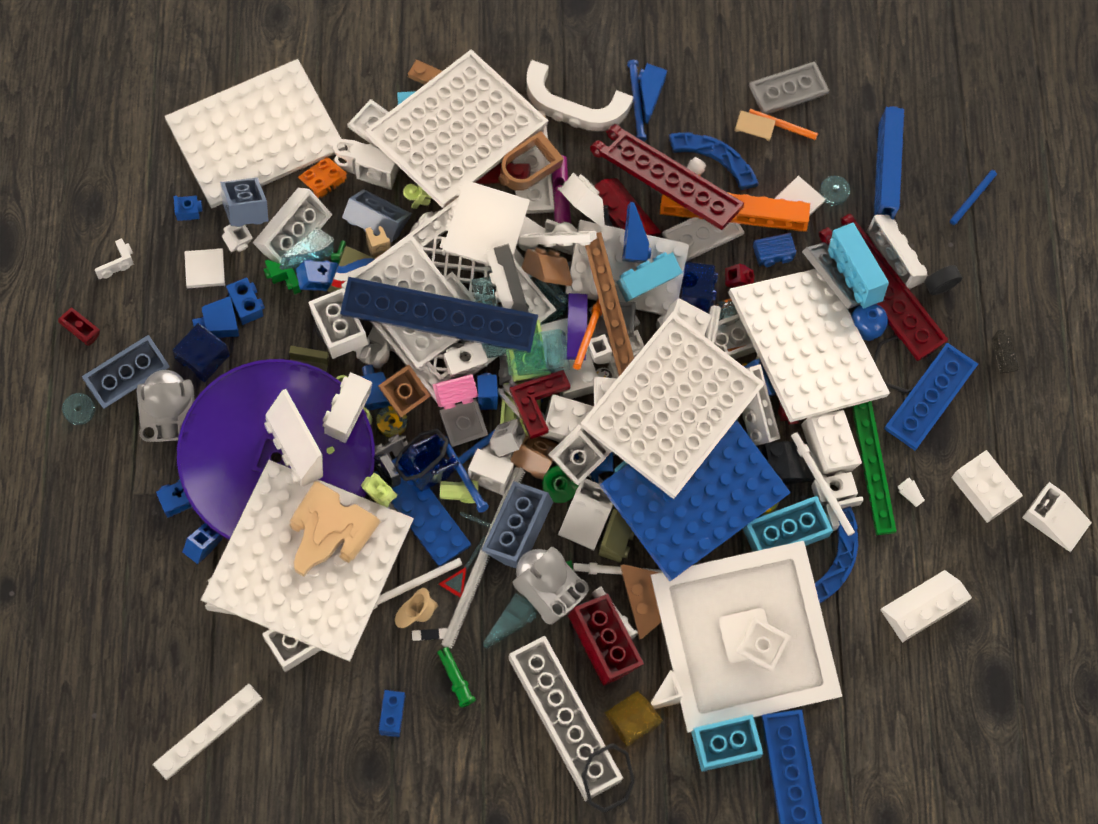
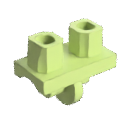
(417, 194)
(378, 490)

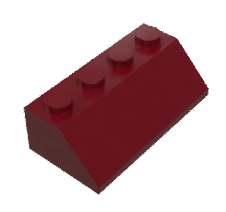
(617, 199)
(605, 639)

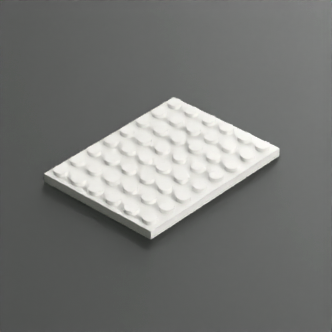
(456, 127)
(255, 130)
(808, 344)
(672, 405)

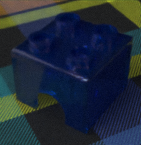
(699, 285)
(201, 352)
(420, 456)

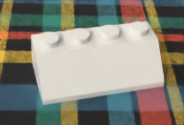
(291, 224)
(896, 250)
(925, 605)

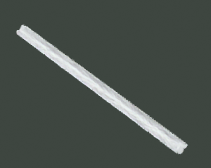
(475, 574)

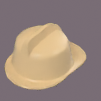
(417, 608)

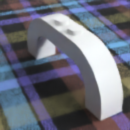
(570, 112)

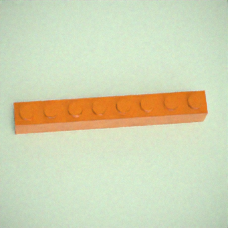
(756, 211)

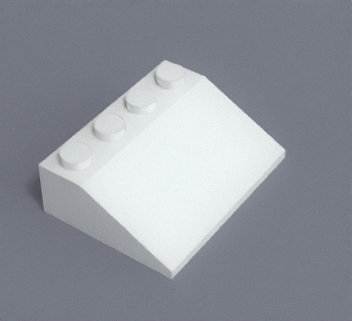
(294, 440)

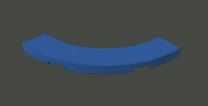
(720, 152)
(843, 561)

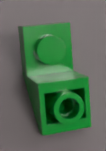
(276, 274)

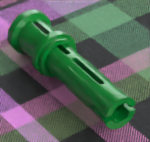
(459, 685)

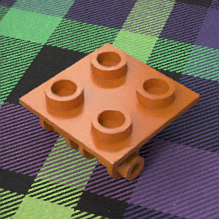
(322, 176)

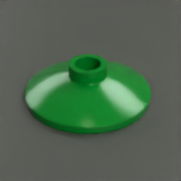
(562, 492)

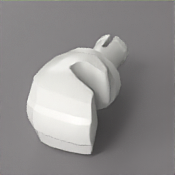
(374, 354)

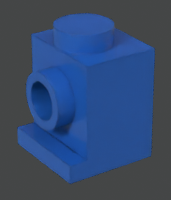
(187, 213)

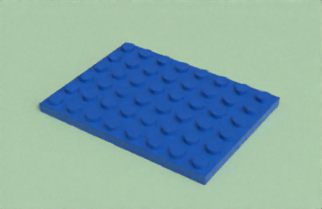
(715, 503)

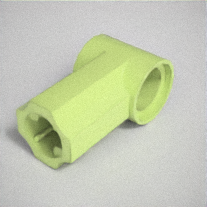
(456, 491)

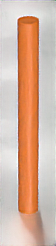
(788, 126)

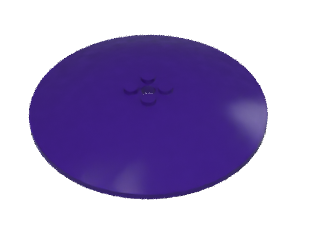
(228, 446)

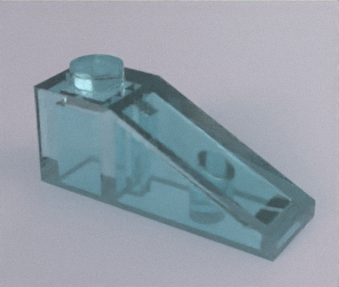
(314, 247)
(514, 617)

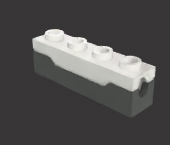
(505, 278)

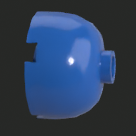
(870, 321)

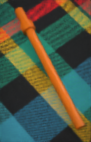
(596, 313)

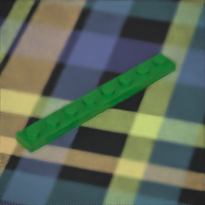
(874, 469)

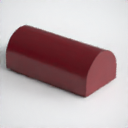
(79, 326)

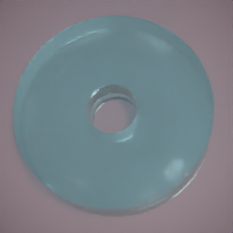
(840, 185)
(78, 400)

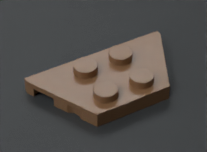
(641, 598)

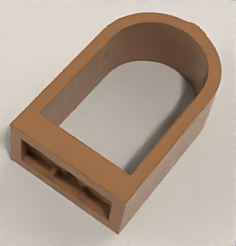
(545, 147)

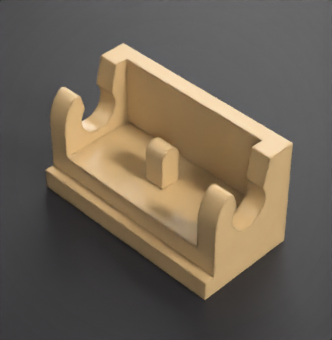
(755, 125)
(377, 244)

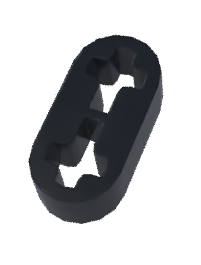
(387, 470)

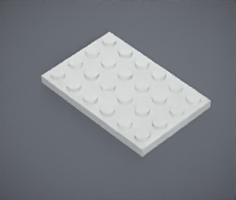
(411, 268)
(653, 301)

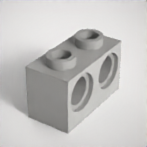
(507, 437)

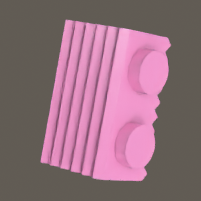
(455, 391)

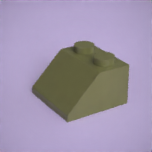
(616, 538)

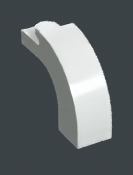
(602, 351)

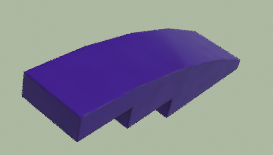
(576, 323)

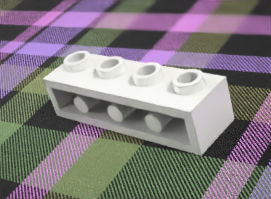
(759, 414)

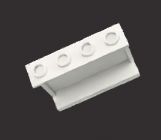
(483, 221)

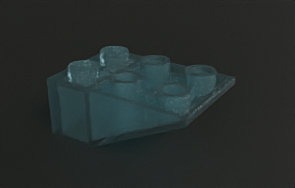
(546, 355)

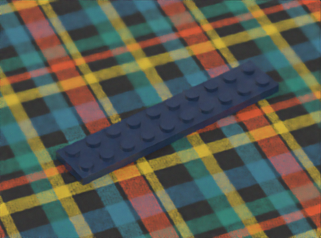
(439, 314)

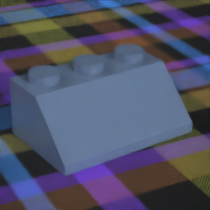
(372, 211)

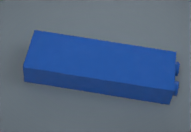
(889, 162)

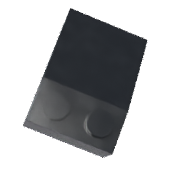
(787, 462)

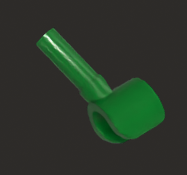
(335, 256)

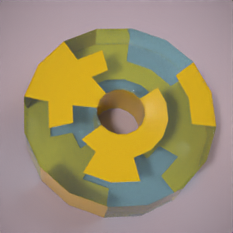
(391, 429)

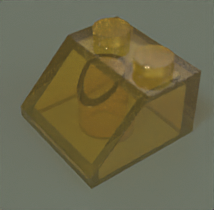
(633, 718)

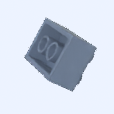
(244, 202)

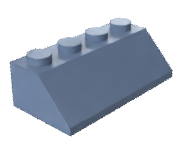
(124, 371)
(517, 524)

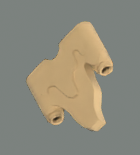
(327, 526)

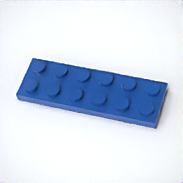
(931, 396)
(431, 521)
(791, 768)

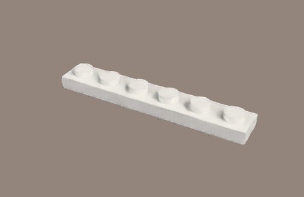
(207, 732)

